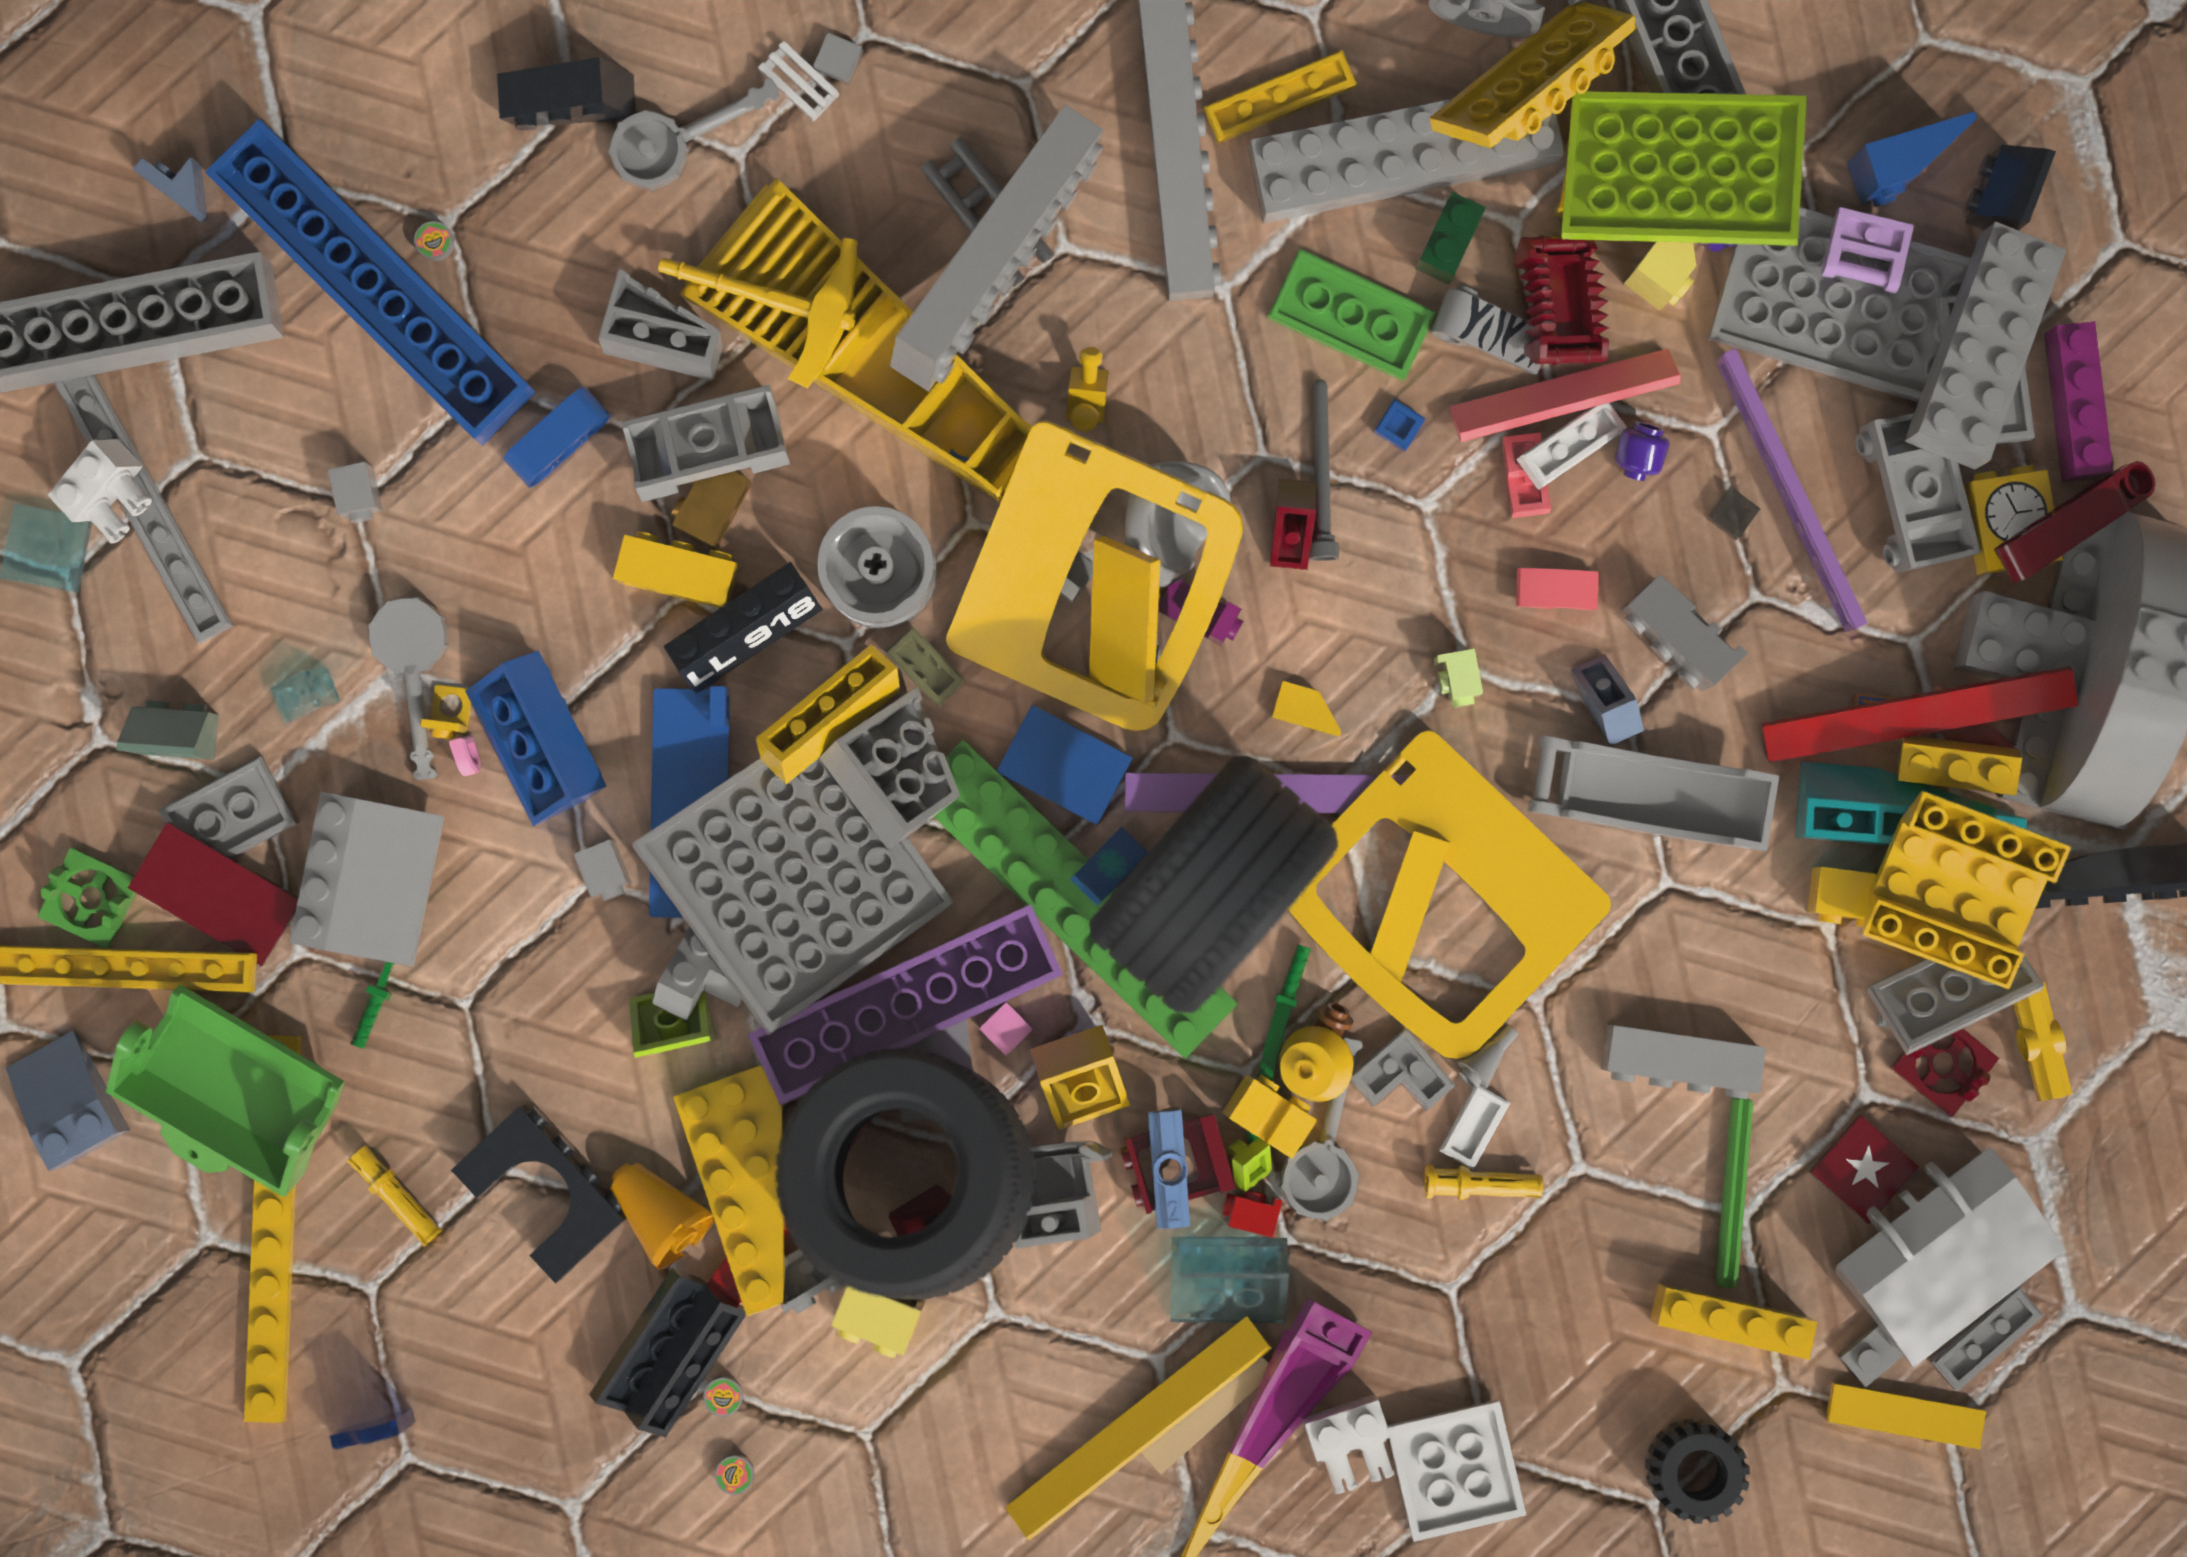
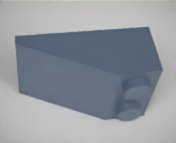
(65, 1102)

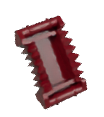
(1563, 300)

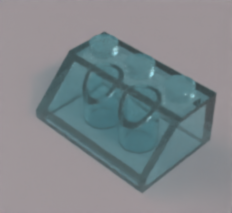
(1228, 1279)

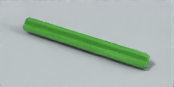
(1734, 1193)

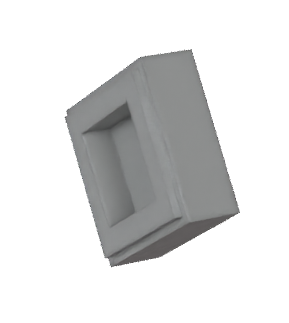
(838, 58)

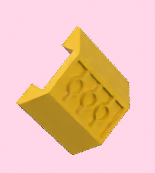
(1961, 888)

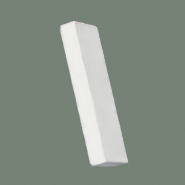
(1571, 444)

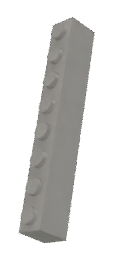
(1177, 149)

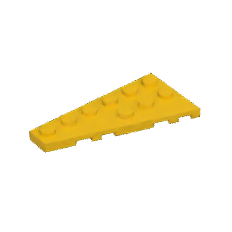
(735, 1145)

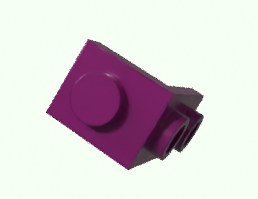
(1224, 620)

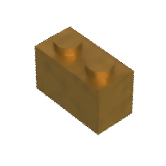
(711, 507)

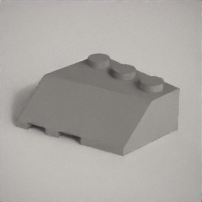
(893, 769)

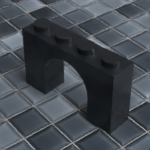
(592, 1210)

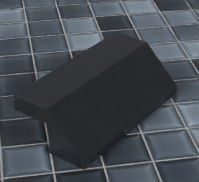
(668, 1352)

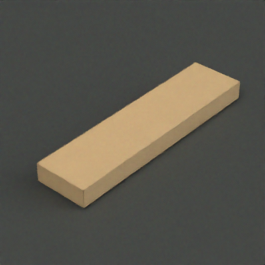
(1197, 1424)

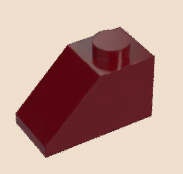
(1293, 524)

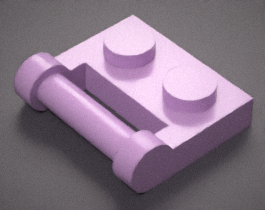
(1872, 238)

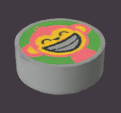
(434, 241)
(723, 1396)
(734, 1474)

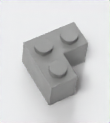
(689, 975)

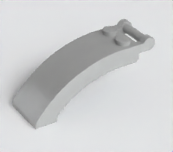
(1656, 794)

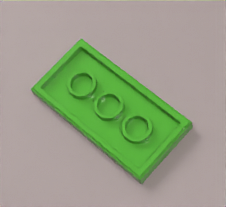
(1351, 315)

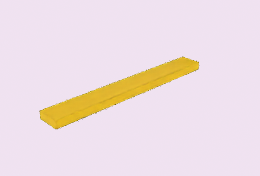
(127, 968)
(1138, 1428)

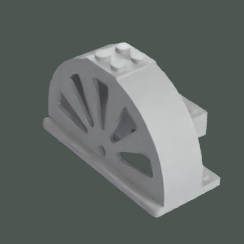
(2124, 632)

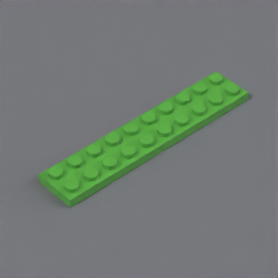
(1037, 869)

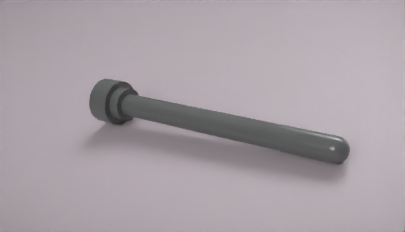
(1323, 543)

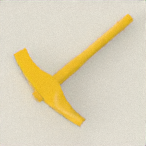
(826, 314)

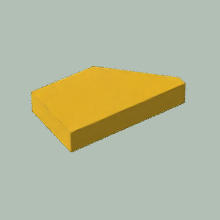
(1305, 709)

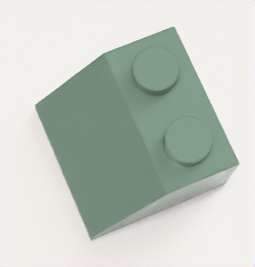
(169, 731)

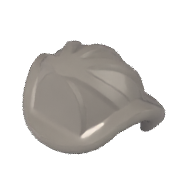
(1167, 533)

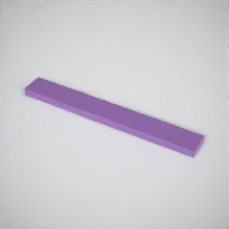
(1790, 491)
(1178, 790)

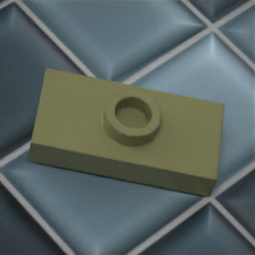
(925, 666)

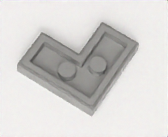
(1402, 1062)

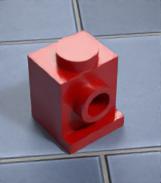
(1252, 1212)

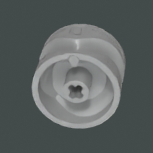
(1492, 17)
(883, 538)

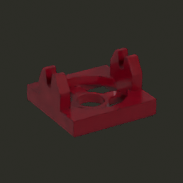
(1950, 1101)

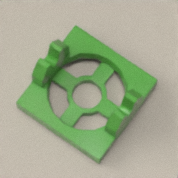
(116, 909)

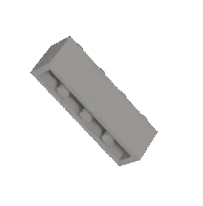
(1683, 1059)

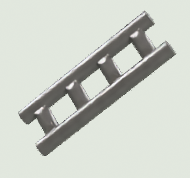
(963, 206)

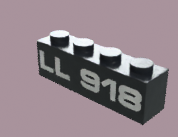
(742, 627)

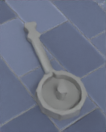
(653, 150)
(411, 639)
(1322, 1176)

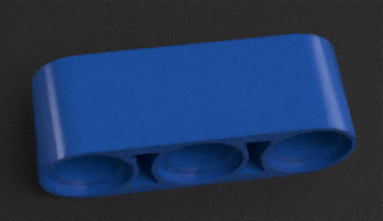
(556, 437)

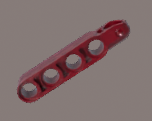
(2075, 520)

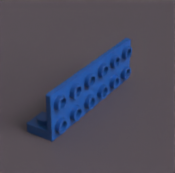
(687, 760)

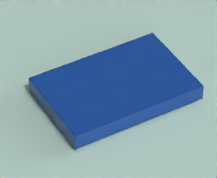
(1064, 764)

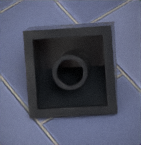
(2009, 186)

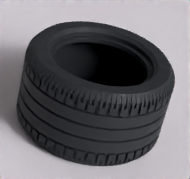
(1214, 884)
(989, 1192)

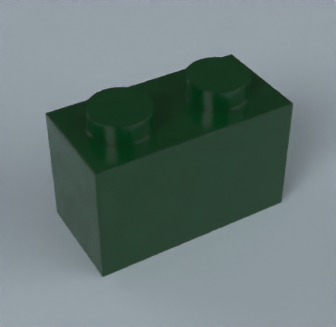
(1450, 238)

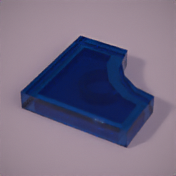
(373, 1430)

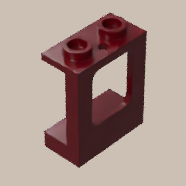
(1207, 1152)

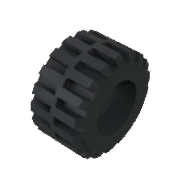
(1723, 1490)

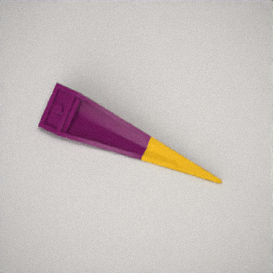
(1300, 1374)

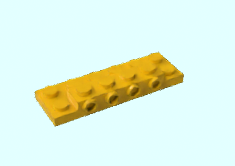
(1536, 77)

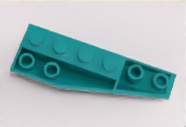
(1864, 803)

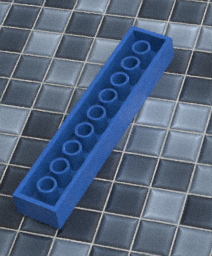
(370, 282)

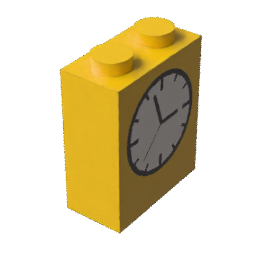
(2004, 508)

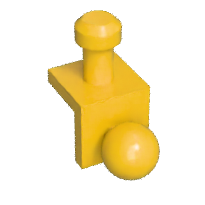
(1087, 391)

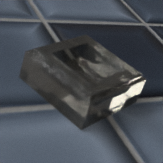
(1733, 513)

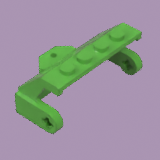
(225, 1091)

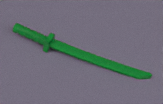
(1285, 1002)
(373, 1006)

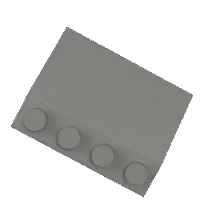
(367, 879)

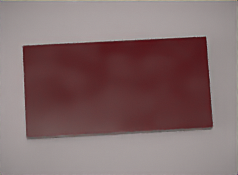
(214, 893)

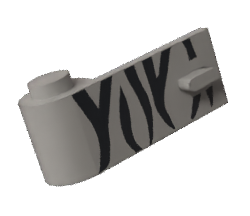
(1476, 323)

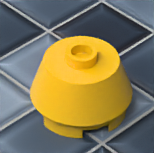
(1316, 1063)

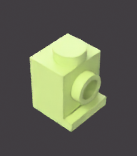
(1459, 677)

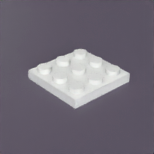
(1456, 1470)

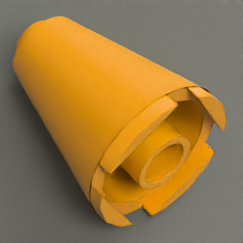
(659, 1214)

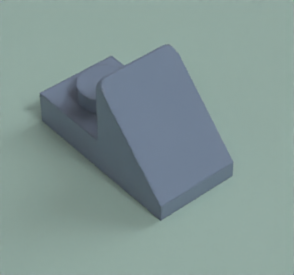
(183, 188)

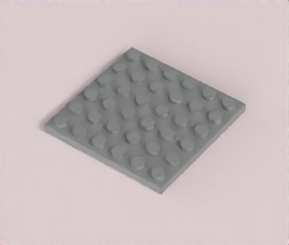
(789, 886)

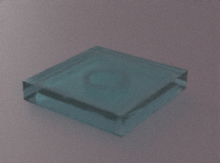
(45, 549)

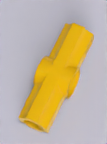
(2042, 1046)

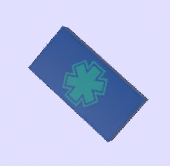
(1109, 866)

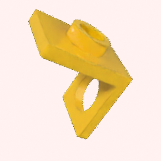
(444, 726)

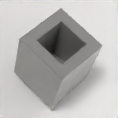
(355, 491)
(603, 870)

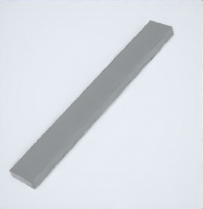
(156, 525)

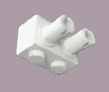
(95, 482)
(1346, 1428)

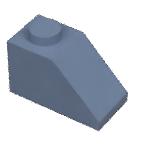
(1608, 700)

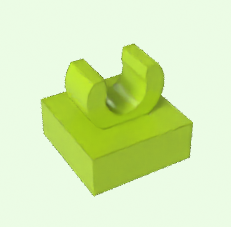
(1249, 1163)

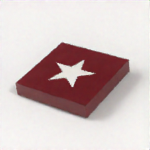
(1863, 1168)

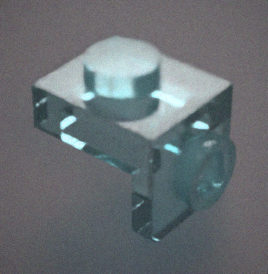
(305, 693)

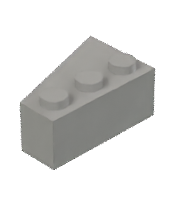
(657, 332)
(1681, 634)

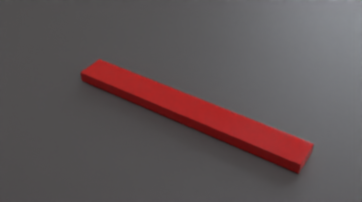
(1920, 714)

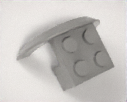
(1064, 1194)

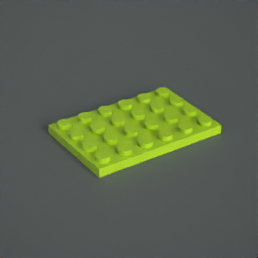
(1684, 168)

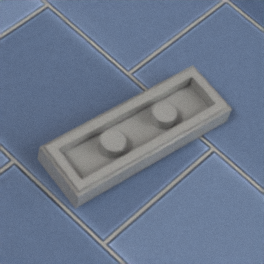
(1985, 1338)

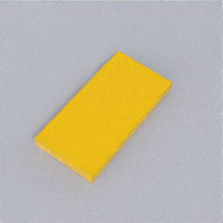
(1124, 618)

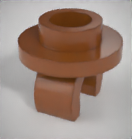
(1334, 1016)

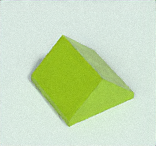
(659, 1030)

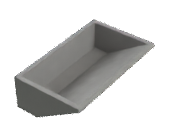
(1949, 1255)

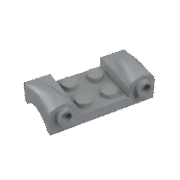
(705, 441)
(1922, 497)

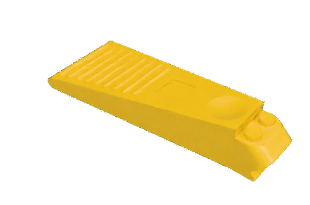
(791, 250)

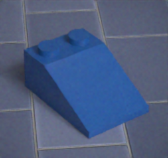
(1888, 165)

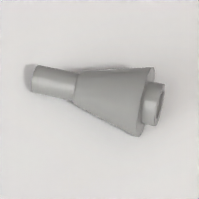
(1482, 1064)

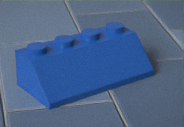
(535, 737)

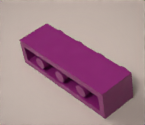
(2078, 401)

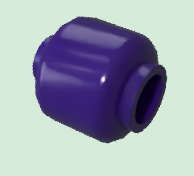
(1642, 450)

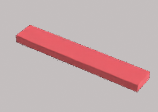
(1564, 395)

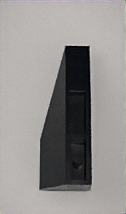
(2147, 870)

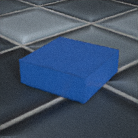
(1399, 425)

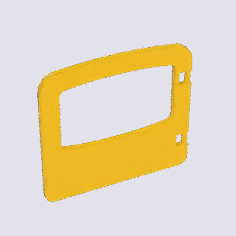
(1030, 553)
(1497, 854)

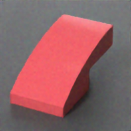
(1522, 493)
(1557, 589)

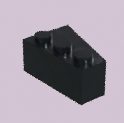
(566, 94)

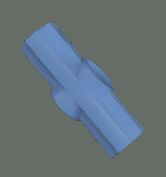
(1172, 1193)

